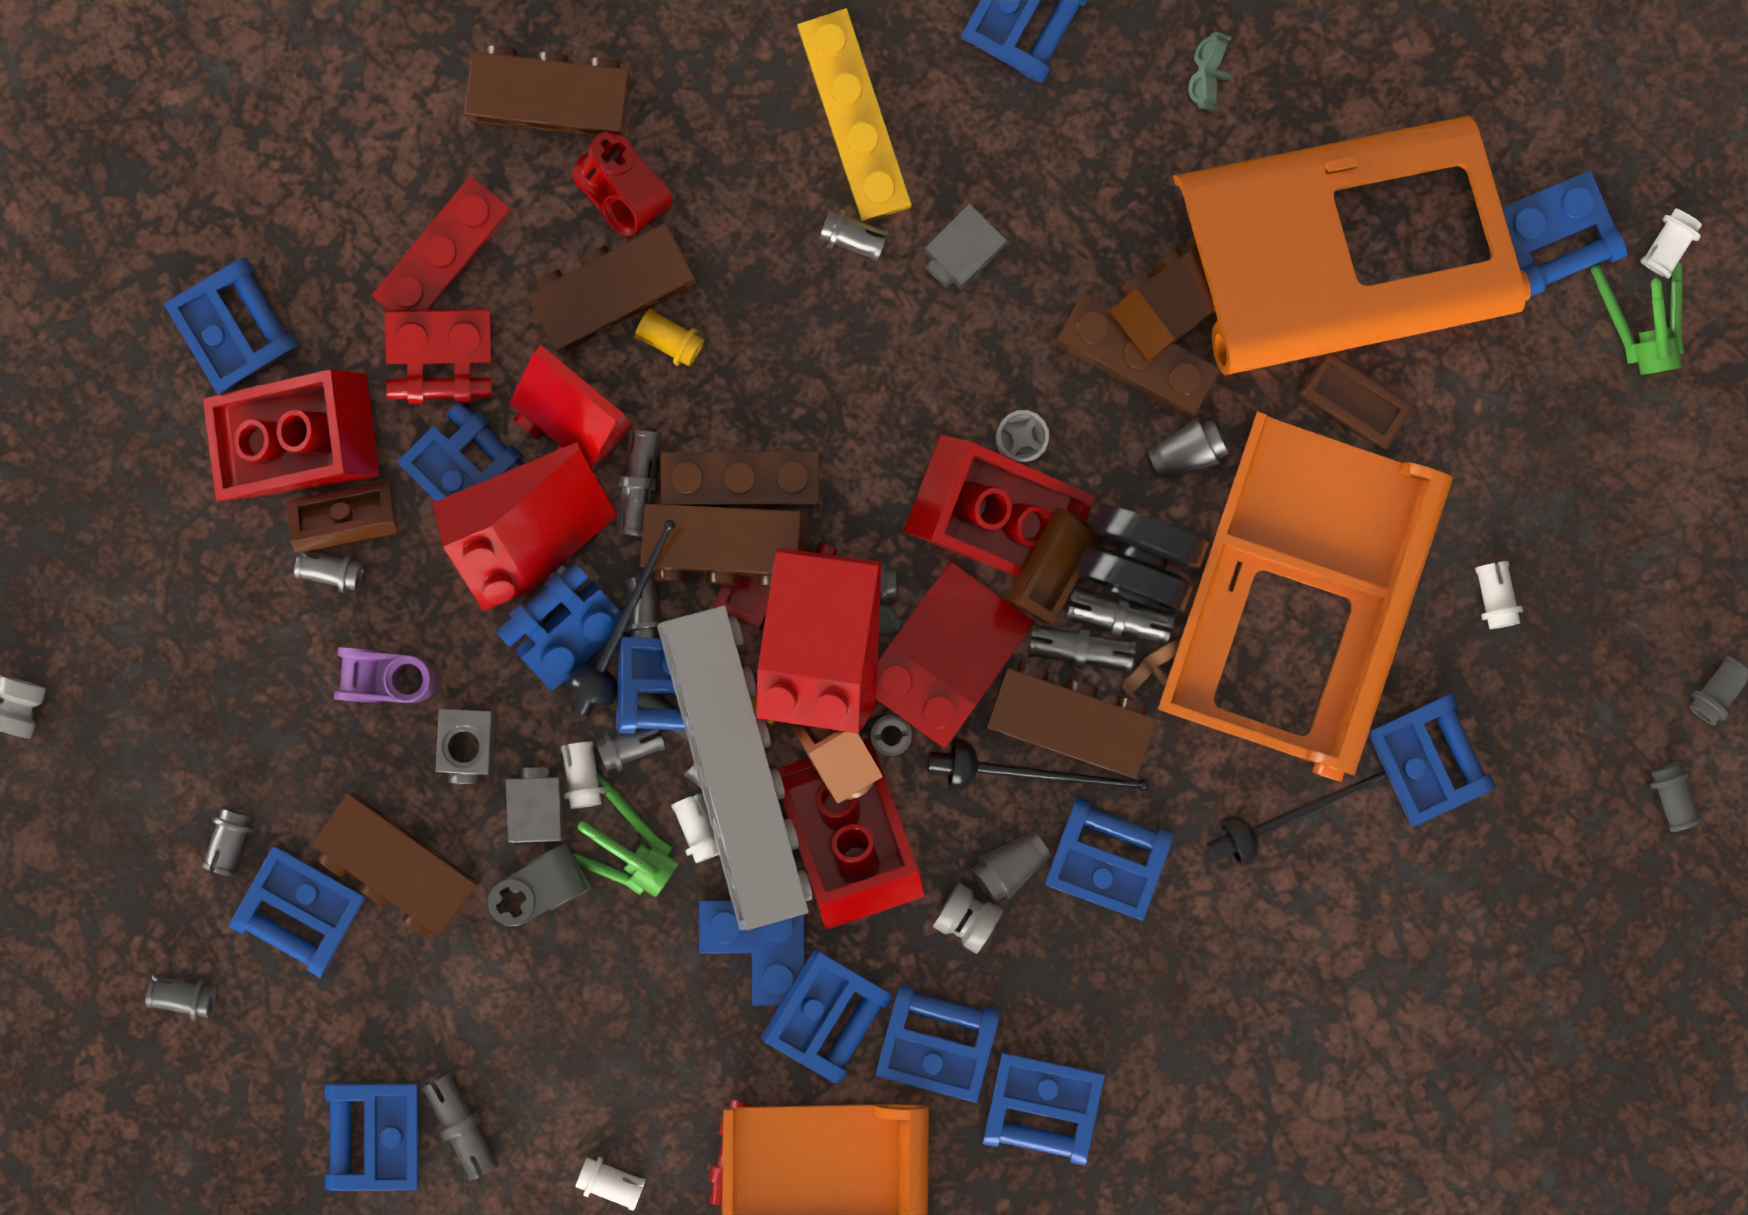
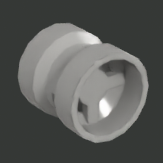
(1025, 430)
(16, 705)
(978, 923)

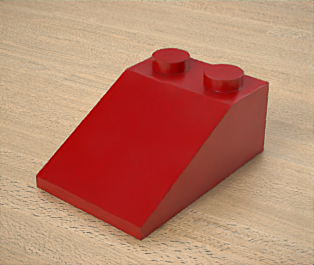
(567, 408)
(291, 435)
(988, 505)
(522, 524)
(820, 641)
(948, 654)
(850, 849)

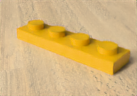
(854, 115)

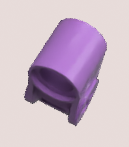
(375, 677)

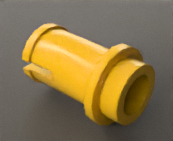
(669, 337)

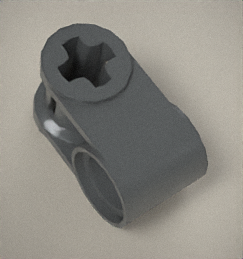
(545, 881)

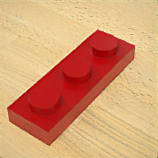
(443, 249)

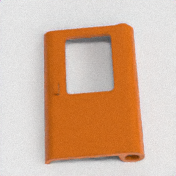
(1284, 262)
(1332, 523)
(826, 1160)

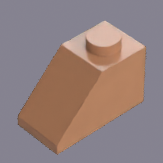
(839, 760)

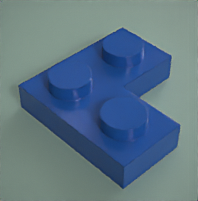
(775, 948)

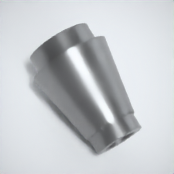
(1190, 448)
(1009, 866)

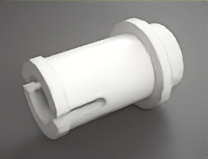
(1671, 243)
(1498, 595)
(581, 775)
(696, 827)
(610, 1183)

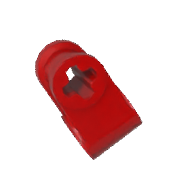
(623, 188)

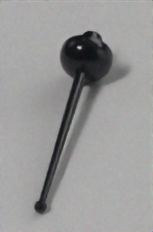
(594, 682)
(963, 766)
(1241, 838)

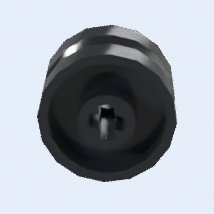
(1140, 563)

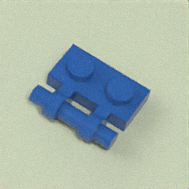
(439, 461)
(569, 635)

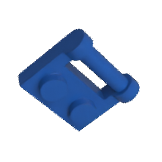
(1000, 24)
(1555, 216)
(215, 333)
(644, 671)
(1416, 766)
(1102, 875)
(308, 897)
(814, 1008)
(933, 1060)
(1048, 1091)
(389, 1136)

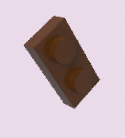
(341, 517)

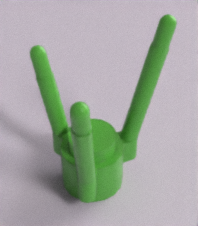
(1658, 348)
(648, 867)

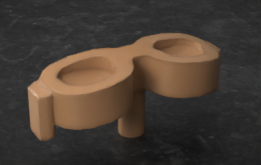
(1148, 665)

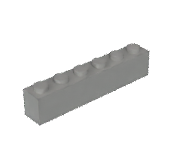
(734, 768)

